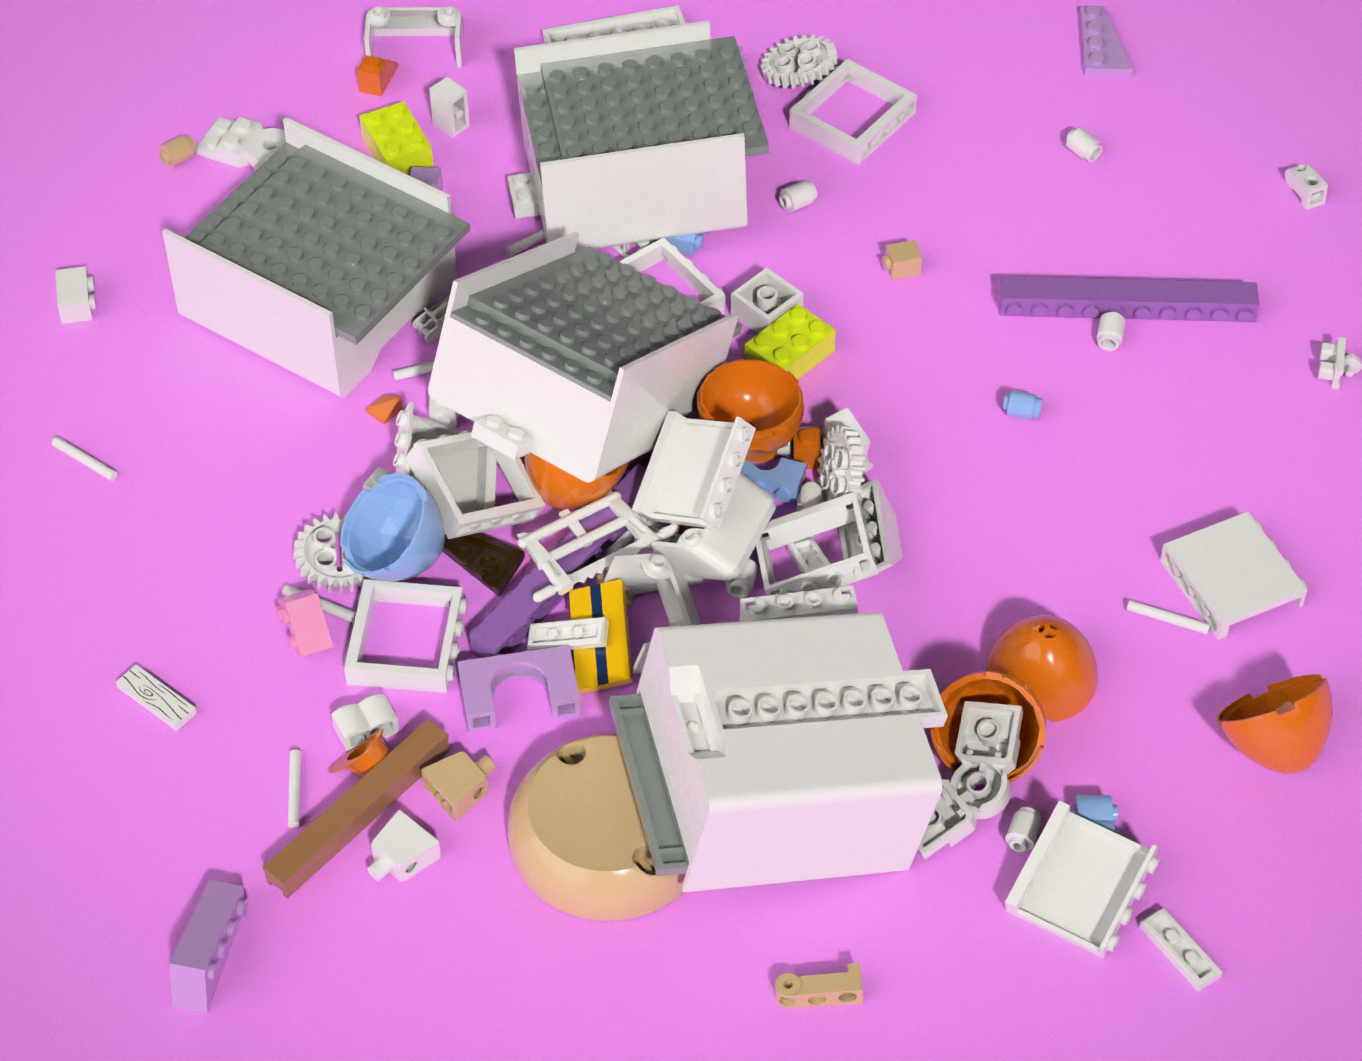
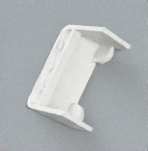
(414, 22)
(725, 551)
(671, 586)

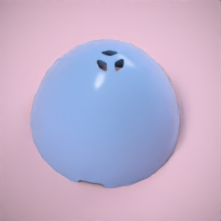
(393, 530)

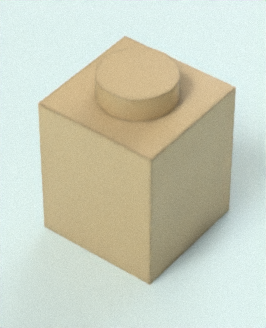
(902, 260)

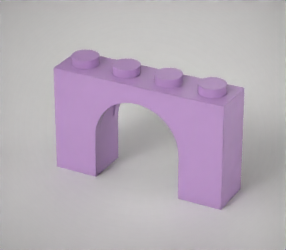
(547, 666)

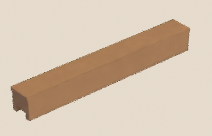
(356, 809)

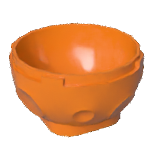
(759, 395)

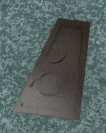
(485, 559)

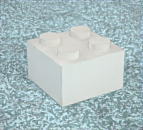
(764, 300)

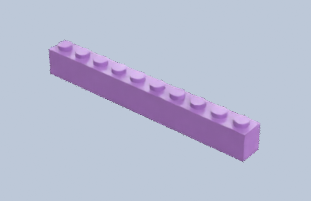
(1129, 298)
(510, 621)

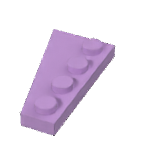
(1101, 45)

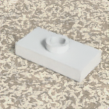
(807, 555)

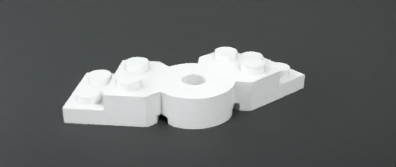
(240, 142)
(987, 753)

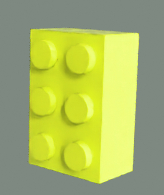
(396, 138)
(793, 342)

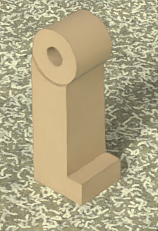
(820, 989)

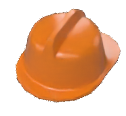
(364, 756)

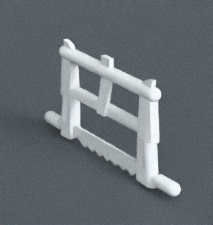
(547, 562)

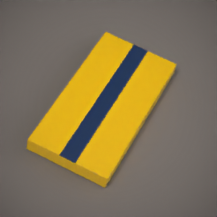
(608, 665)

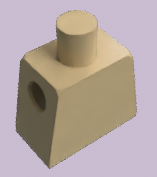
(458, 782)

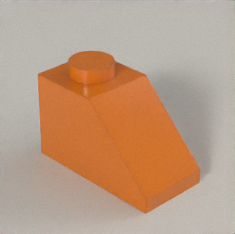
(375, 74)
(807, 446)

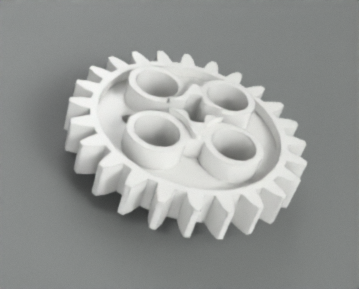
(799, 61)
(841, 463)
(312, 553)

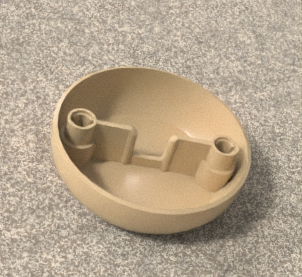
(583, 837)

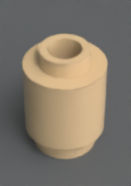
(177, 150)

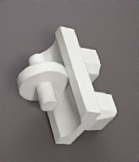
(1341, 364)

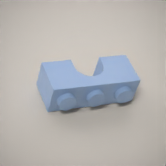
(781, 482)

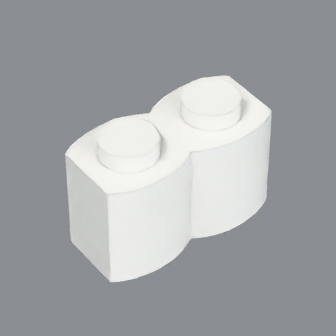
(359, 721)

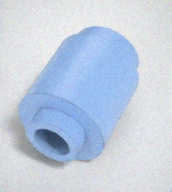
(1022, 405)

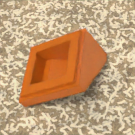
(385, 408)

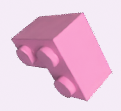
(306, 621)

